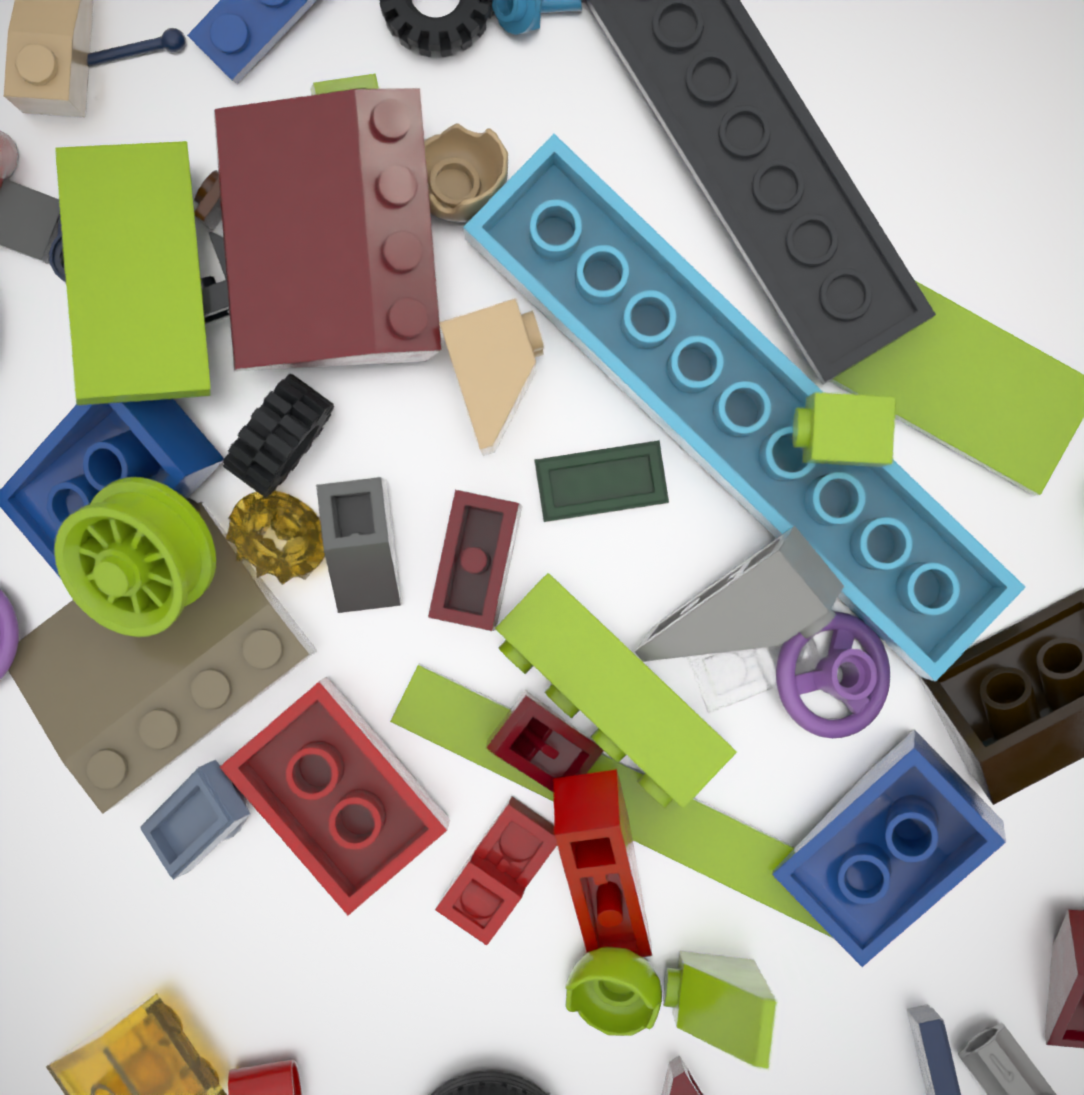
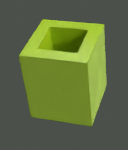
(846, 429)

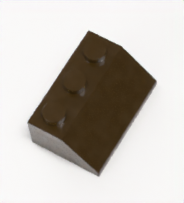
(1018, 700)

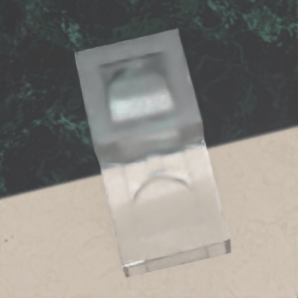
(742, 674)

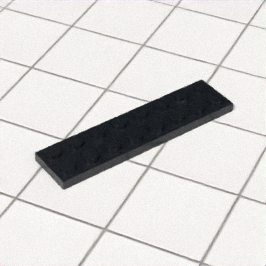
(769, 176)

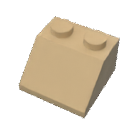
(493, 364)

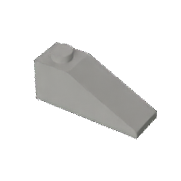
(753, 606)

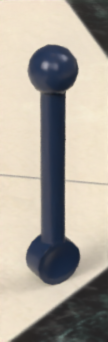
(171, 40)

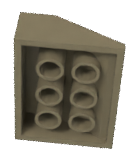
(137, 704)

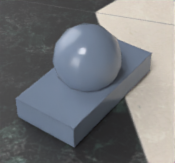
(195, 819)

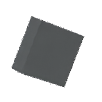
(27, 220)

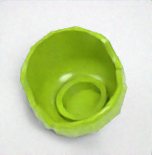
(614, 991)

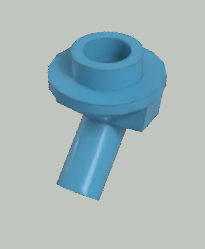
(524, 15)

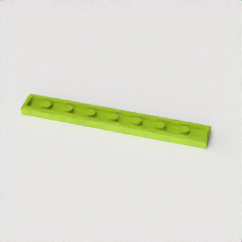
(691, 836)

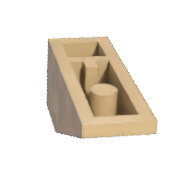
(48, 56)

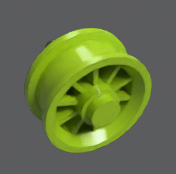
(135, 556)

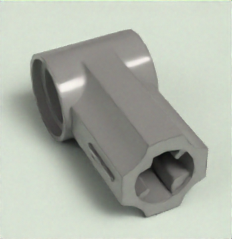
(1002, 1064)

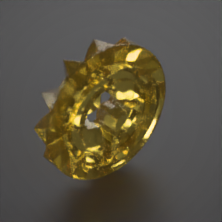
(291, 522)

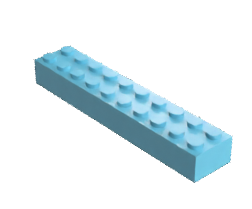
(734, 404)

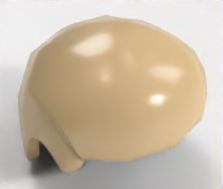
(464, 171)

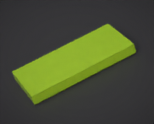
(132, 272)
(978, 392)

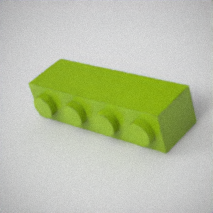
(615, 691)

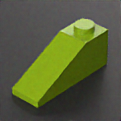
(723, 1004)

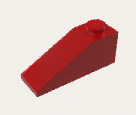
(600, 861)

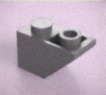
(359, 544)

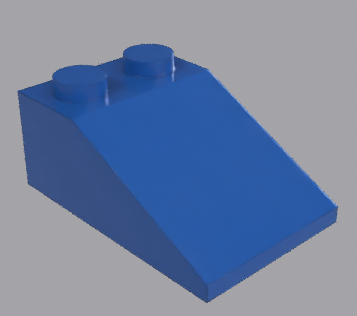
(96, 448)
(891, 849)

